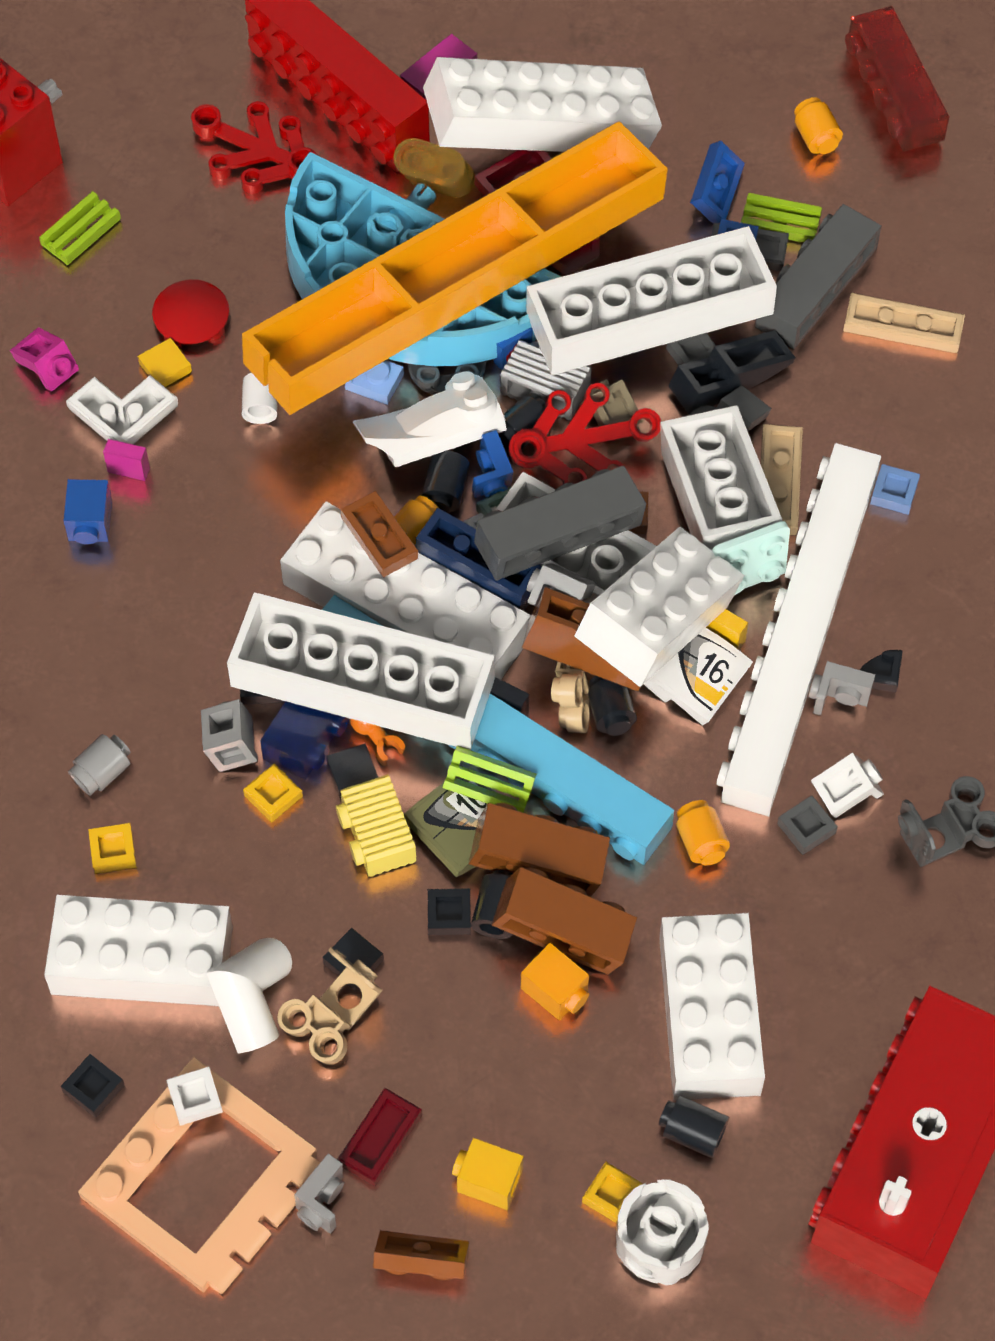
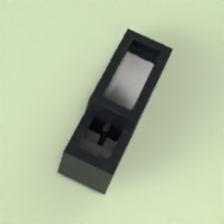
(728, 367)

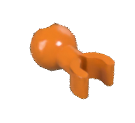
(379, 737)

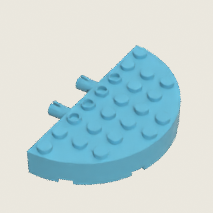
(346, 221)

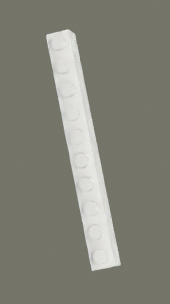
(800, 630)

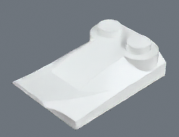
(437, 422)

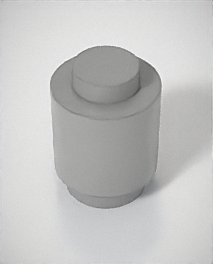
(100, 763)

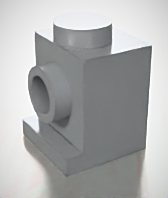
(228, 735)

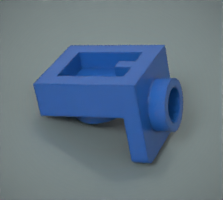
(493, 460)

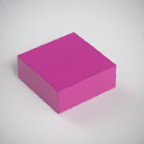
(126, 459)

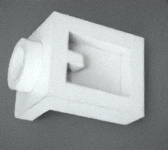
(848, 784)

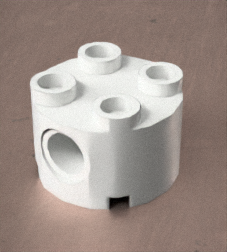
(661, 1231)

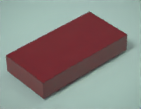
(379, 1136)

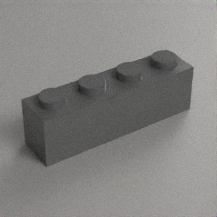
(820, 273)
(559, 522)

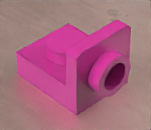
(47, 357)

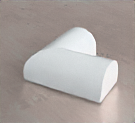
(122, 418)
(240, 988)

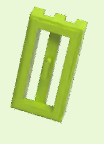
(782, 213)
(75, 224)
(482, 794)

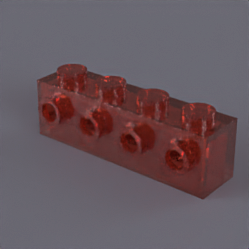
(897, 79)

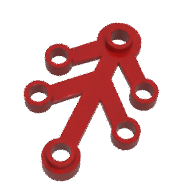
(257, 149)
(577, 438)

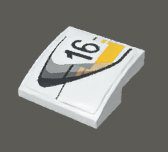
(700, 675)

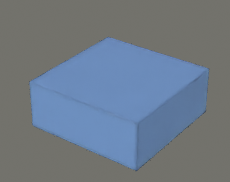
(895, 489)

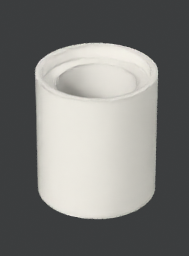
(257, 402)

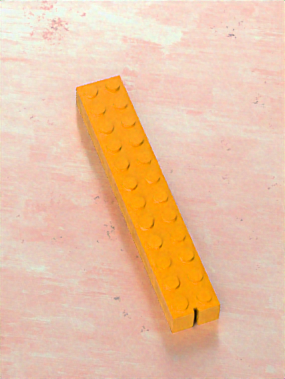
(452, 267)

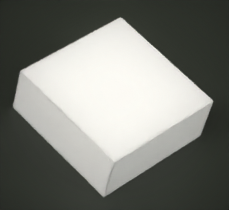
(194, 1096)

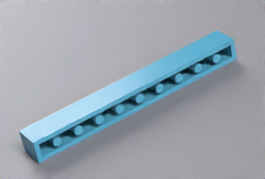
(565, 776)

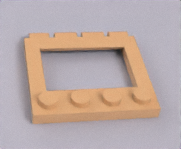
(242, 1228)

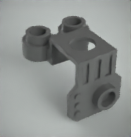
(957, 822)

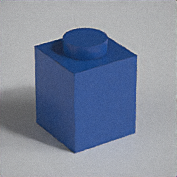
(87, 511)

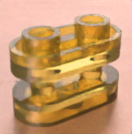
(435, 167)

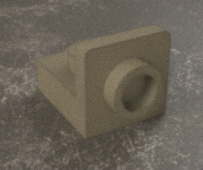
(618, 407)

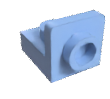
(378, 382)

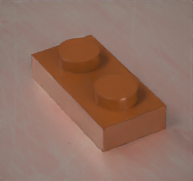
(379, 534)
(421, 1254)

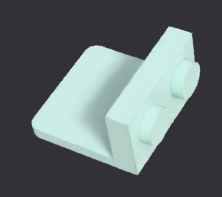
(758, 554)

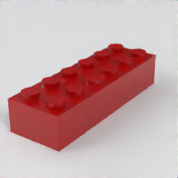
(338, 75)

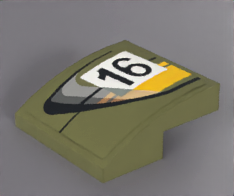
(447, 825)

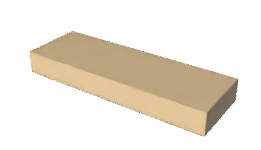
(904, 323)
(782, 468)

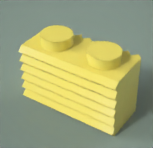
(377, 826)

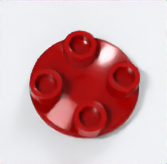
(191, 312)

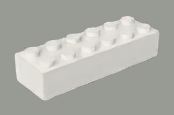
(535, 103)
(650, 300)
(414, 599)
(361, 671)

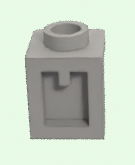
(560, 579)
(842, 683)
(320, 1187)

